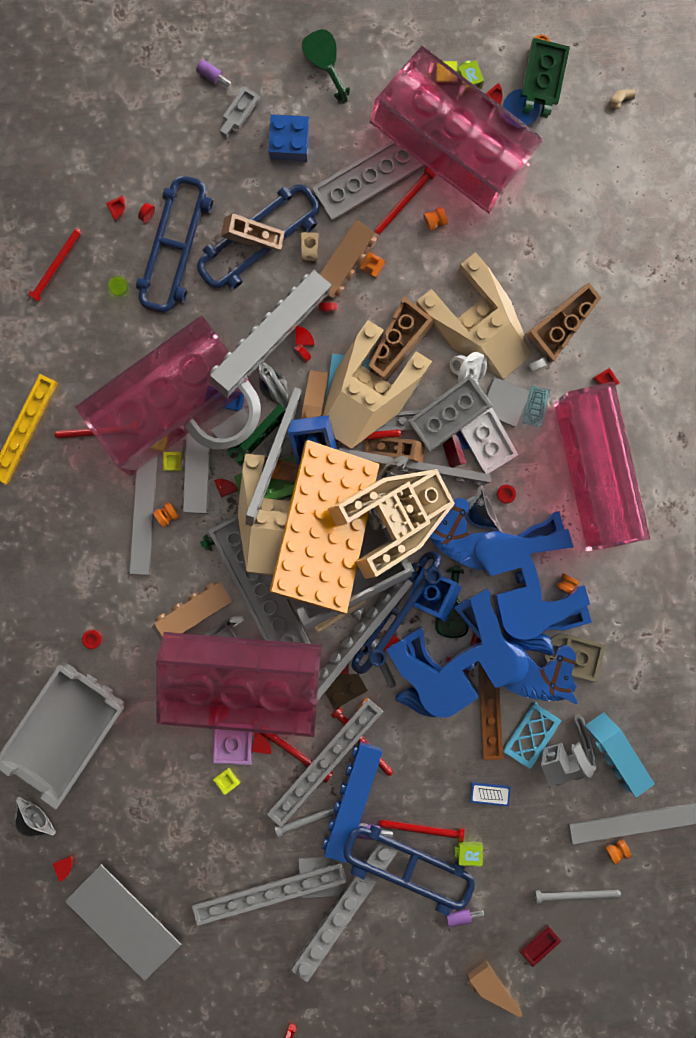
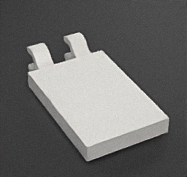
(489, 441)

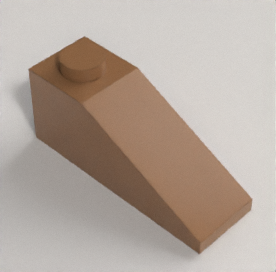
(251, 232)
(315, 394)
(396, 447)
(490, 987)

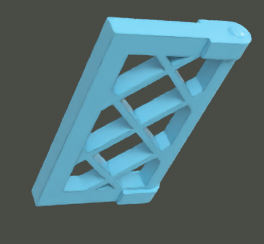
(547, 735)

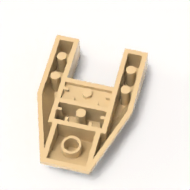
(486, 327)
(362, 400)
(409, 509)
(263, 539)

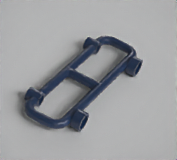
(233, 279)
(177, 293)
(376, 656)
(360, 869)

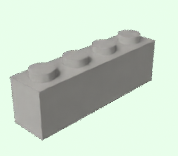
(197, 477)

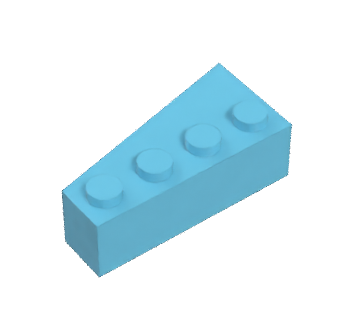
(620, 755)

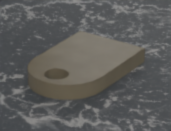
(588, 655)

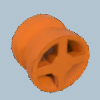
(567, 583)

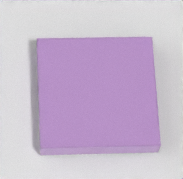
(232, 747)

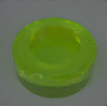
(118, 286)

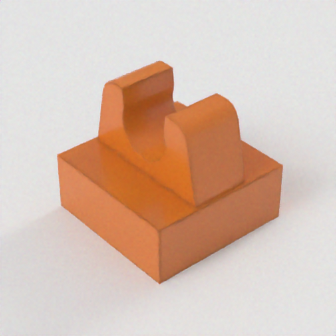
(372, 265)

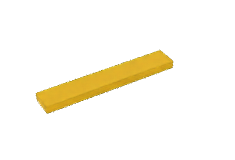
(25, 426)

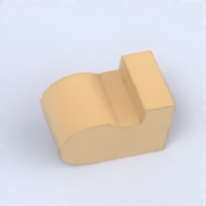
(309, 246)

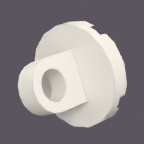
(473, 364)

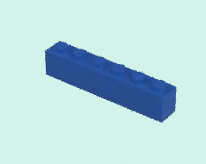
(353, 798)

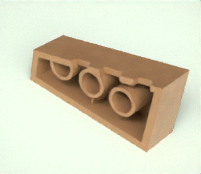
(348, 256)
(560, 325)
(403, 335)
(192, 612)

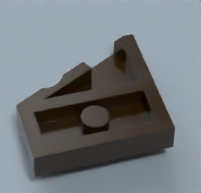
(345, 689)

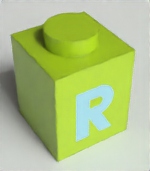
(472, 73)
(469, 853)

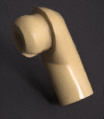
(621, 95)

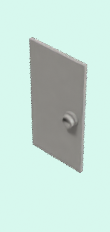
(123, 922)

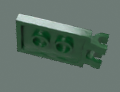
(544, 75)
(259, 435)

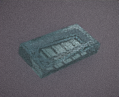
(536, 406)

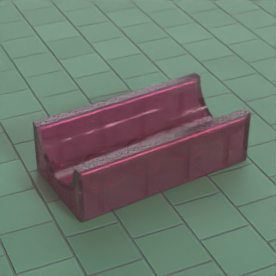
(454, 129)
(157, 396)
(601, 467)
(237, 684)

